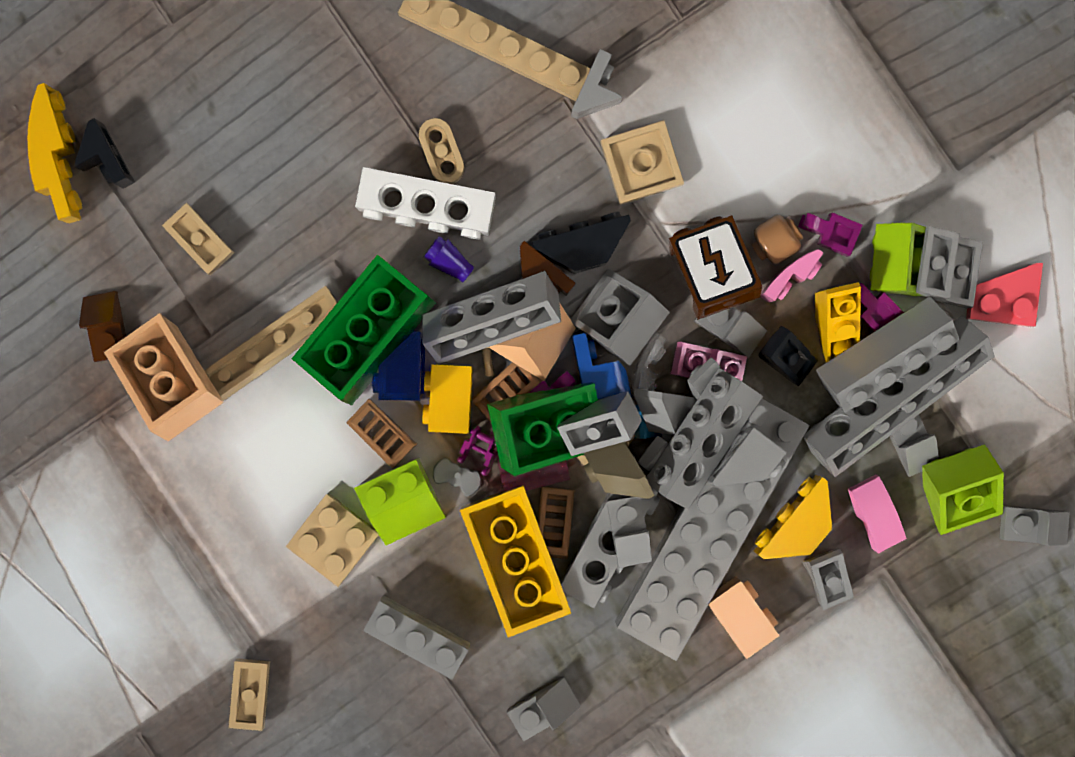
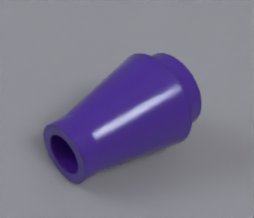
(448, 259)

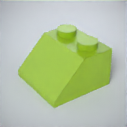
(897, 258)
(963, 488)
(400, 502)

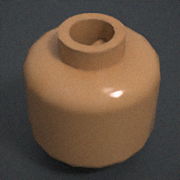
(777, 239)

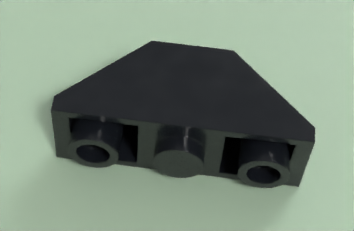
(585, 244)

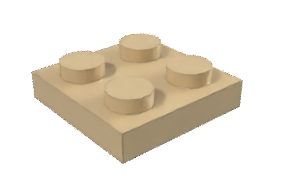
(642, 162)
(332, 539)

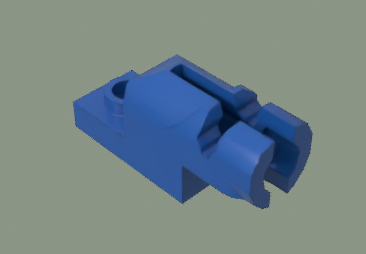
(608, 377)

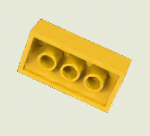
(515, 560)

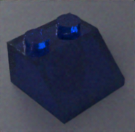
(402, 372)

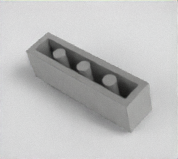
(888, 354)

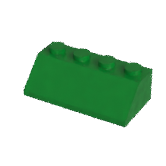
(363, 330)

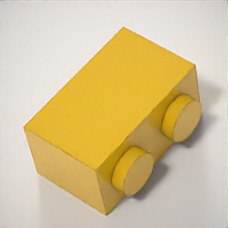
(449, 399)

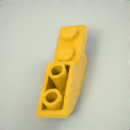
(48, 142)

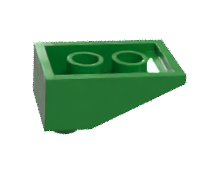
(528, 425)

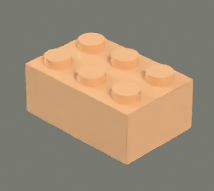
(163, 377)

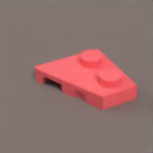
(1009, 298)

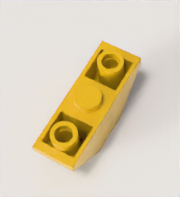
(838, 318)
(799, 524)

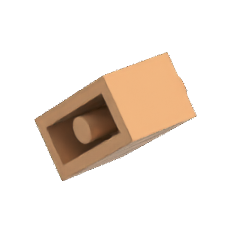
(742, 617)

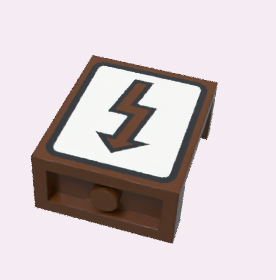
(715, 266)

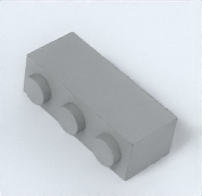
(417, 637)

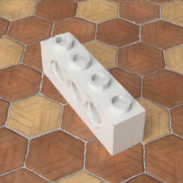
(377, 184)

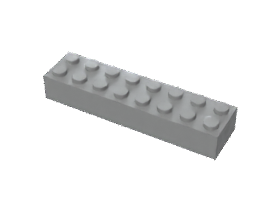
(702, 546)

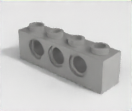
(491, 318)
(703, 438)
(575, 579)

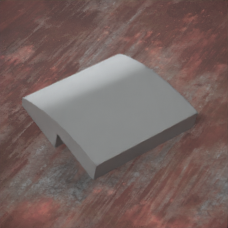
(949, 267)

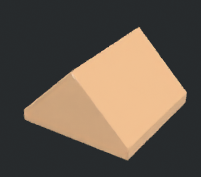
(539, 349)

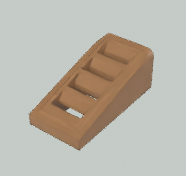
(480, 400)
(400, 453)
(556, 494)

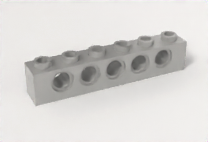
(850, 435)

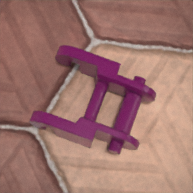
(490, 453)

